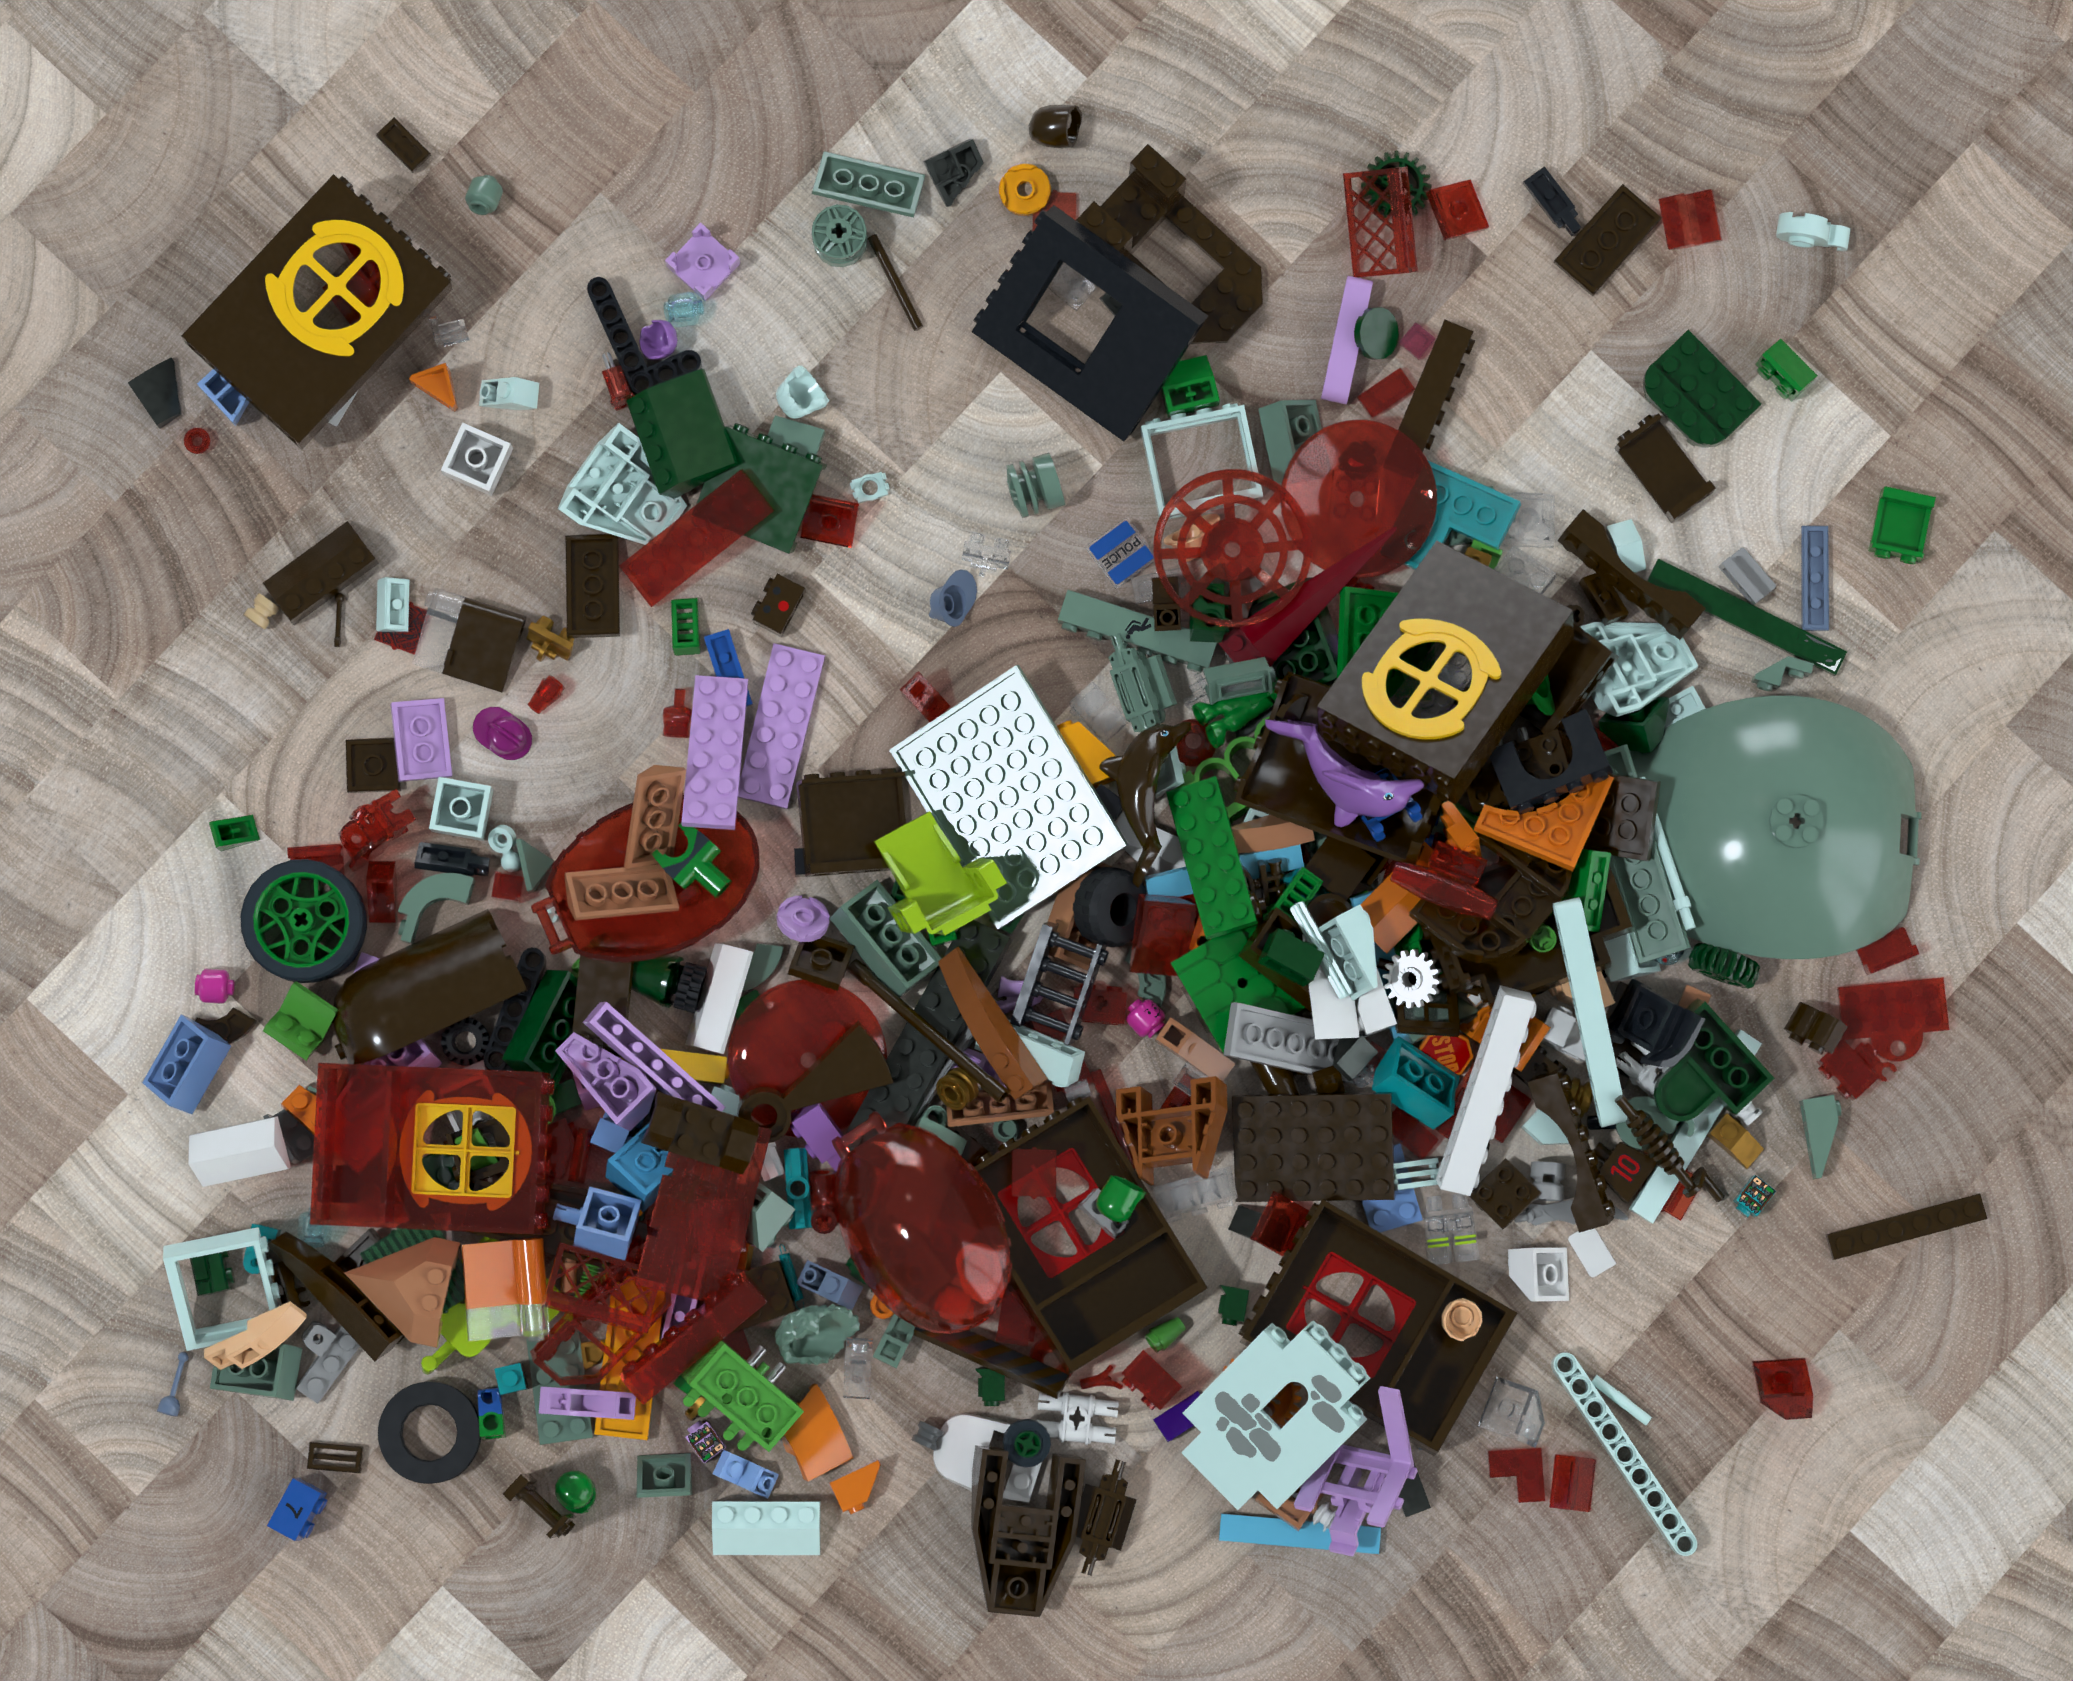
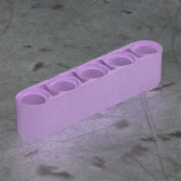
(1344, 348)

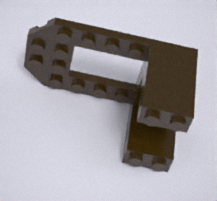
(1148, 198)

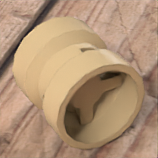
(263, 609)

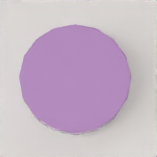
(803, 918)

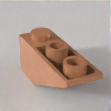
(1194, 1050)

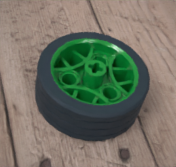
(263, 899)

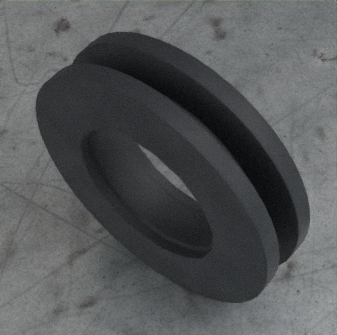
(392, 1424)

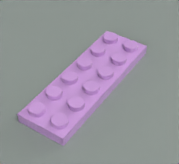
(780, 726)
(715, 752)

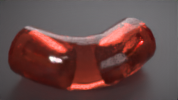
(823, 1200)

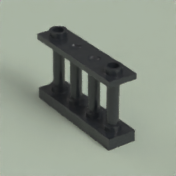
(1042, 963)

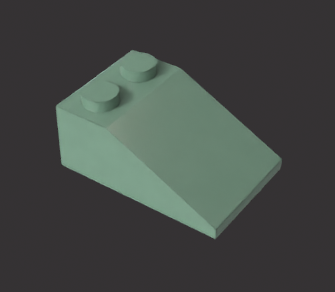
(269, 1377)

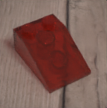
(1161, 933)

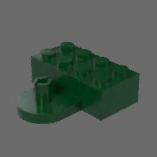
(1712, 1069)

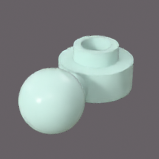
(510, 860)

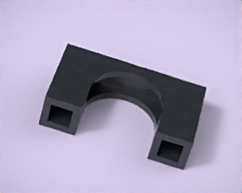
(1587, 766)

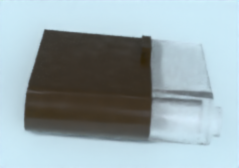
(468, 639)

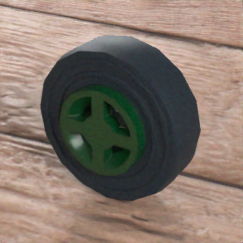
(1034, 1448)

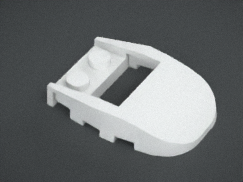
(956, 1454)

